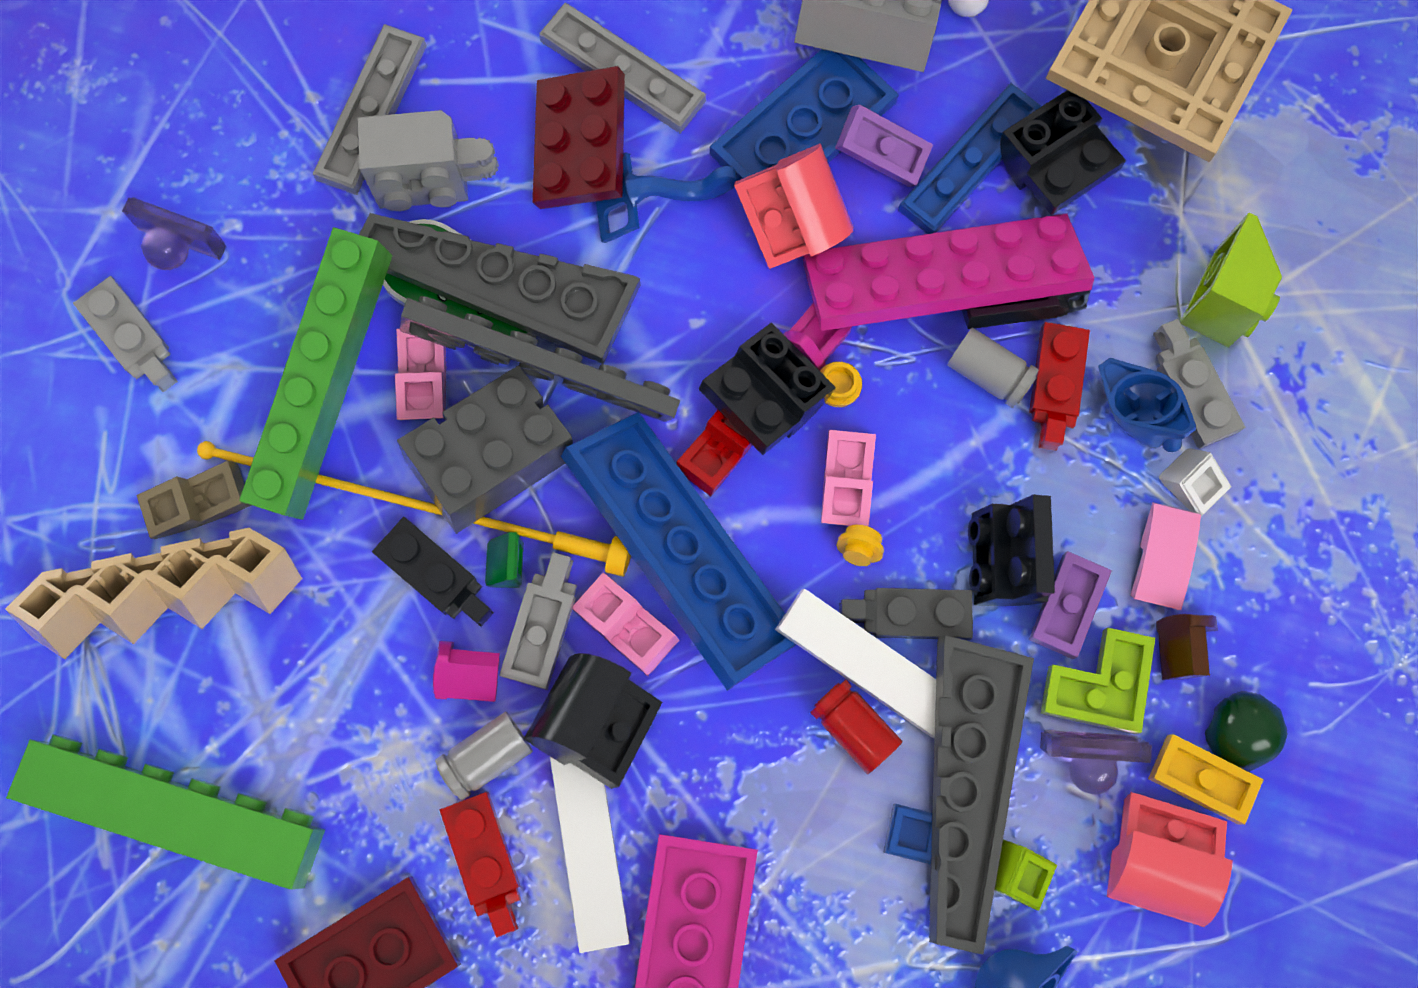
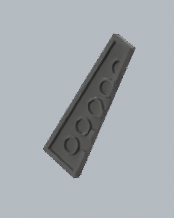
(534, 293)
(431, 322)
(975, 758)

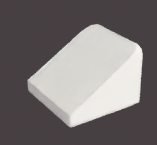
(1195, 480)

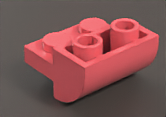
(795, 207)
(1170, 860)

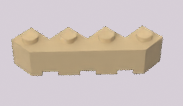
(134, 592)

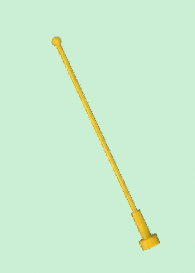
(613, 554)

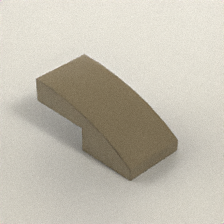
(192, 502)

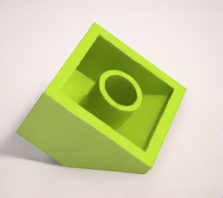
(1236, 286)

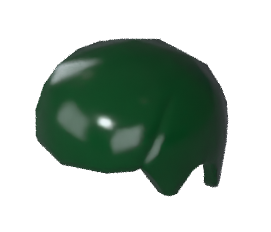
(1247, 730)

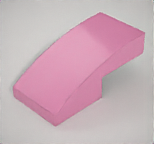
(420, 378)
(848, 478)
(1167, 556)
(625, 624)

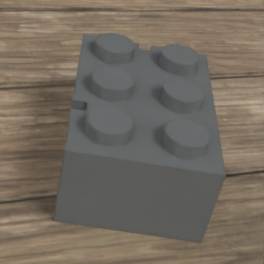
(486, 449)

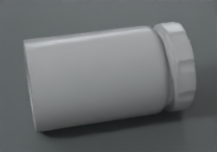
(993, 367)
(483, 756)

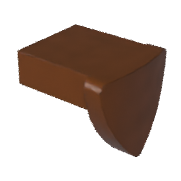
(1184, 645)

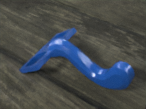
(640, 187)

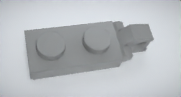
(126, 332)
(1191, 368)
(541, 625)

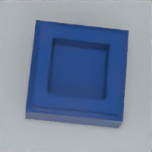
(909, 834)

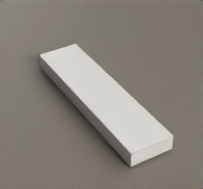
(861, 659)
(590, 859)

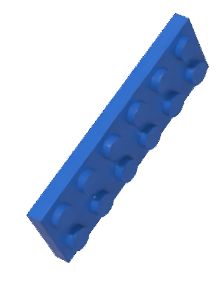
(680, 548)

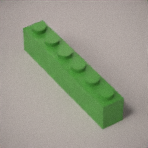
(317, 374)
(167, 813)

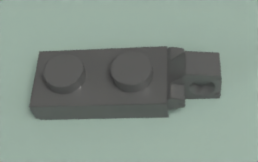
(912, 613)

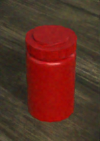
(856, 726)

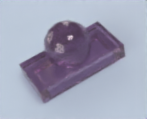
(171, 235)
(1095, 756)

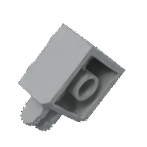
(420, 159)

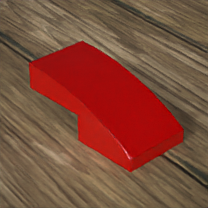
(714, 454)

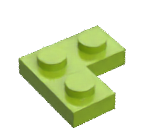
(1113, 695)

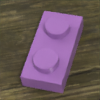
(884, 145)
(1070, 610)

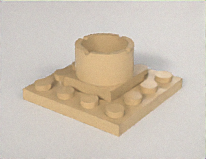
(1170, 63)

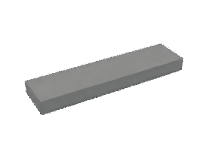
(646, 81)
(374, 94)

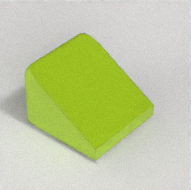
(1023, 875)

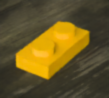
(1205, 779)

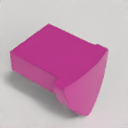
(812, 342)
(465, 674)

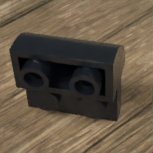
(1059, 151)
(767, 389)
(1012, 553)
(594, 718)

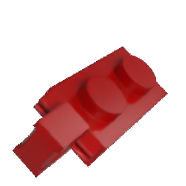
(1058, 382)
(483, 860)

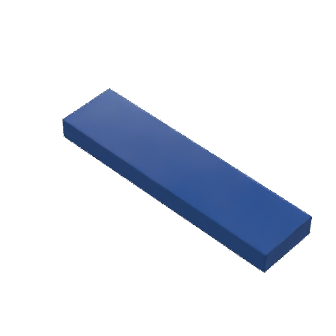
(966, 162)

